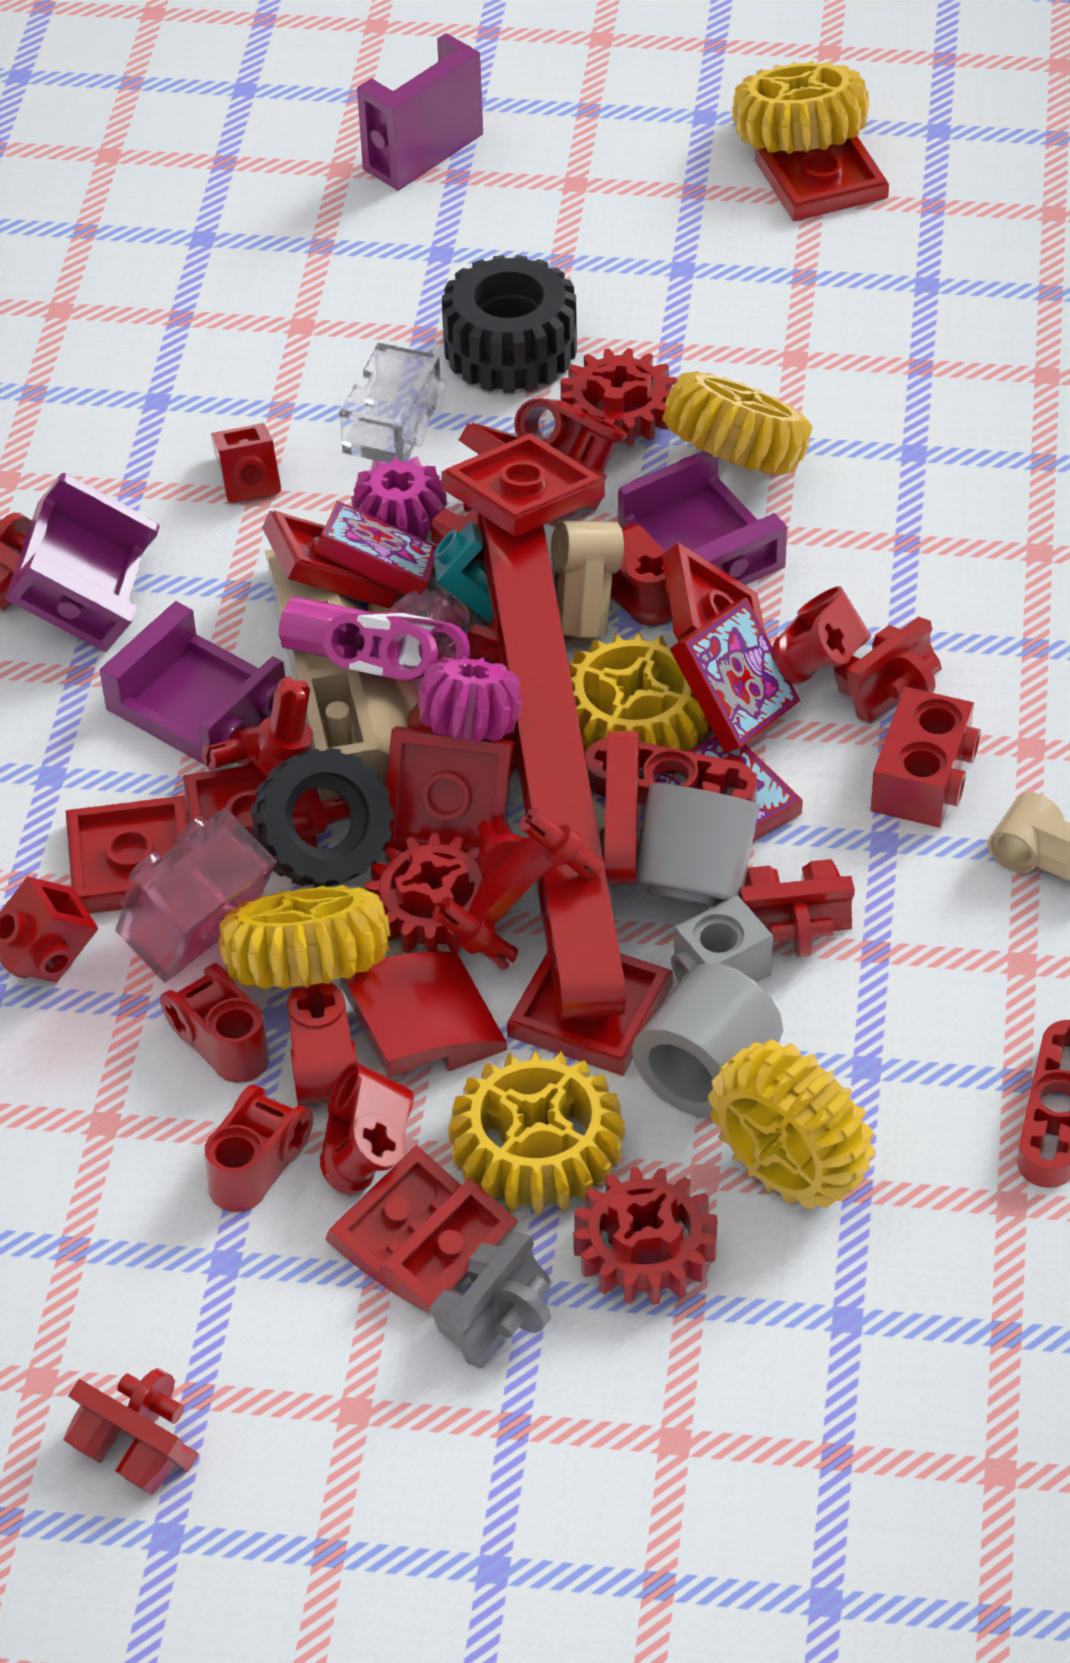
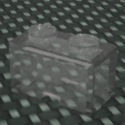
(394, 406)

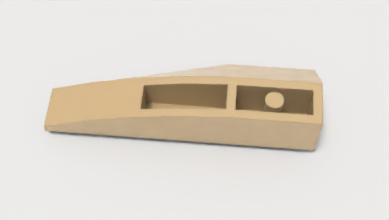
(344, 705)

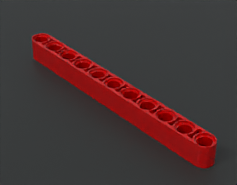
(553, 770)

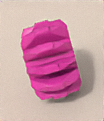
(401, 494)
(469, 699)

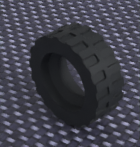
(367, 807)

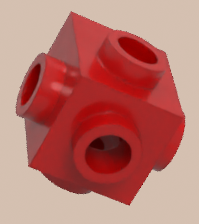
(43, 930)

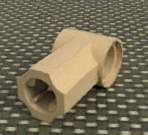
(585, 559)
(1032, 837)

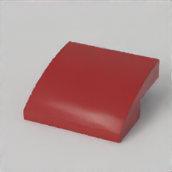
(423, 1011)
(419, 1229)

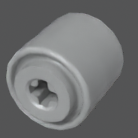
(694, 844)
(699, 1030)

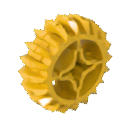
(800, 107)
(737, 423)
(635, 689)
(304, 937)
(791, 1124)
(541, 1151)

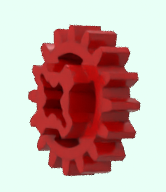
(621, 391)
(417, 882)
(645, 1235)

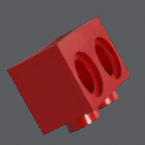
(924, 757)

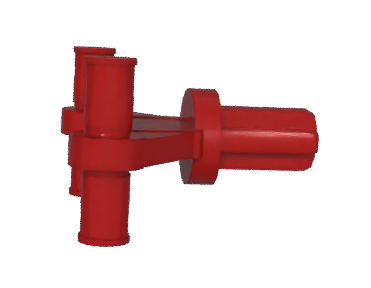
(273, 743)
(508, 870)

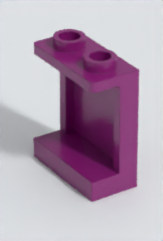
(424, 118)
(700, 512)
(81, 562)
(186, 685)

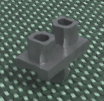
(501, 1299)

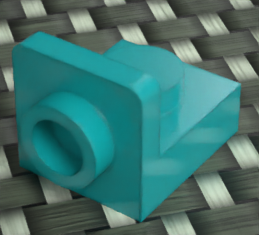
(458, 574)

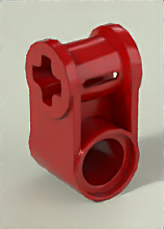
(575, 433)
(641, 579)
(820, 635)
(219, 1024)
(318, 1040)
(363, 1128)
(253, 1148)

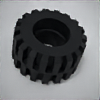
(509, 323)

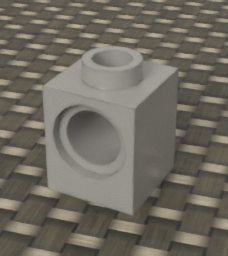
(724, 936)

